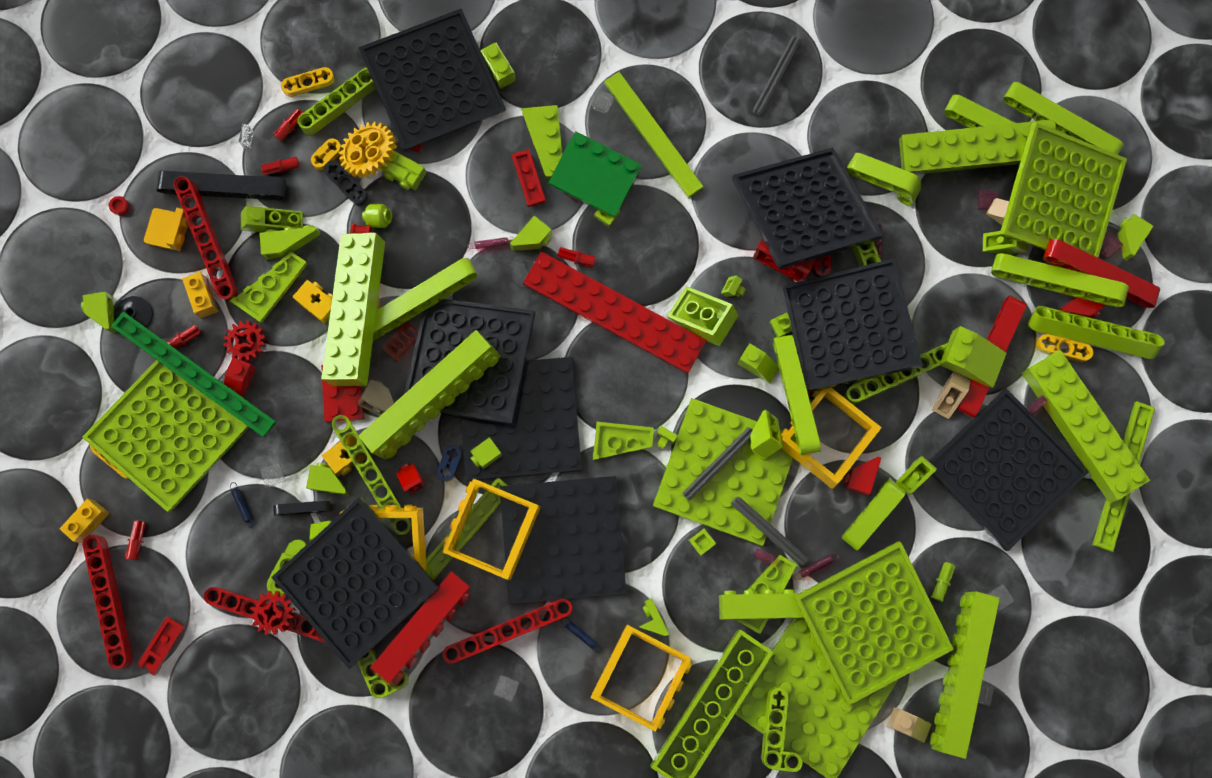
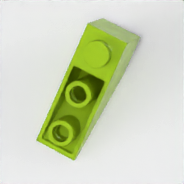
(262, 219)
(280, 243)

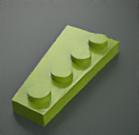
(545, 135)
(267, 291)
(773, 578)

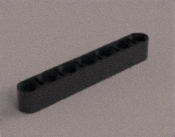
(225, 185)

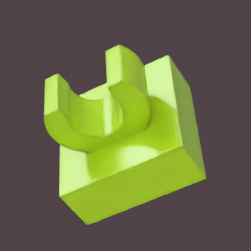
(733, 287)
(781, 325)
(665, 436)

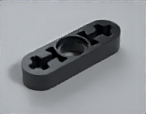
(345, 175)
(301, 508)

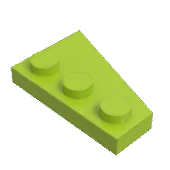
(620, 438)

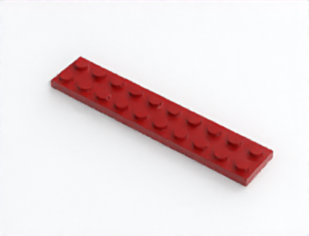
(614, 312)

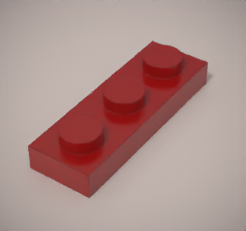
(528, 178)

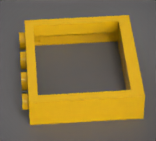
(812, 464)
(416, 514)
(520, 542)
(667, 701)

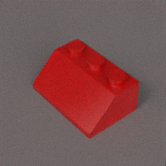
(796, 272)

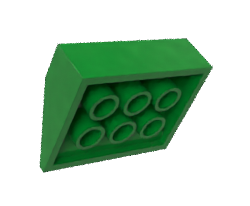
(595, 174)

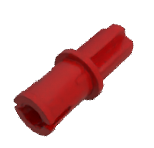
(287, 125)
(280, 166)
(576, 257)
(184, 337)
(135, 540)

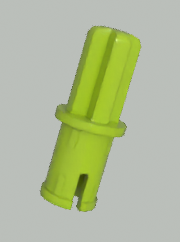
(943, 582)

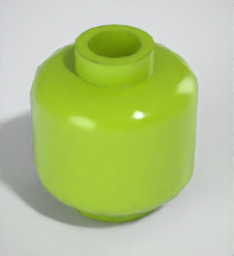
(377, 216)

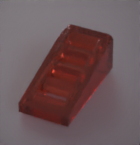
(406, 345)

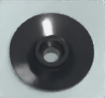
(141, 309)

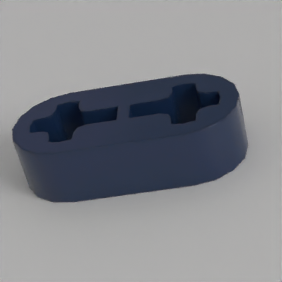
(445, 462)

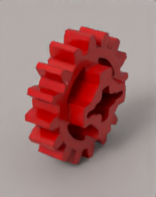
(249, 334)
(269, 620)

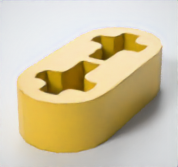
(326, 154)

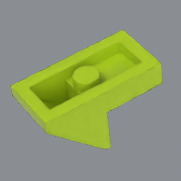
(916, 474)
(656, 624)

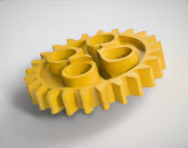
(367, 150)

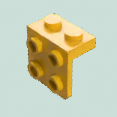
(166, 229)

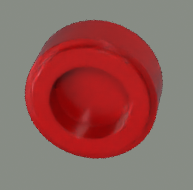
(119, 205)

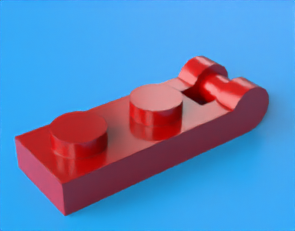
(161, 645)

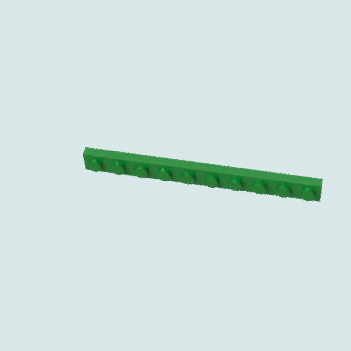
(194, 374)

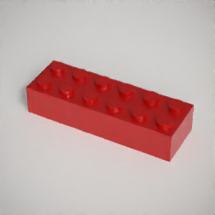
(420, 629)

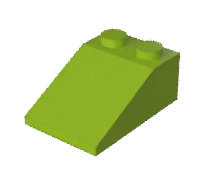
(703, 315)
(973, 357)

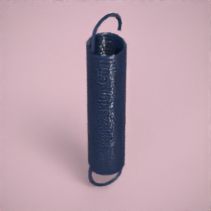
(241, 504)
(581, 635)

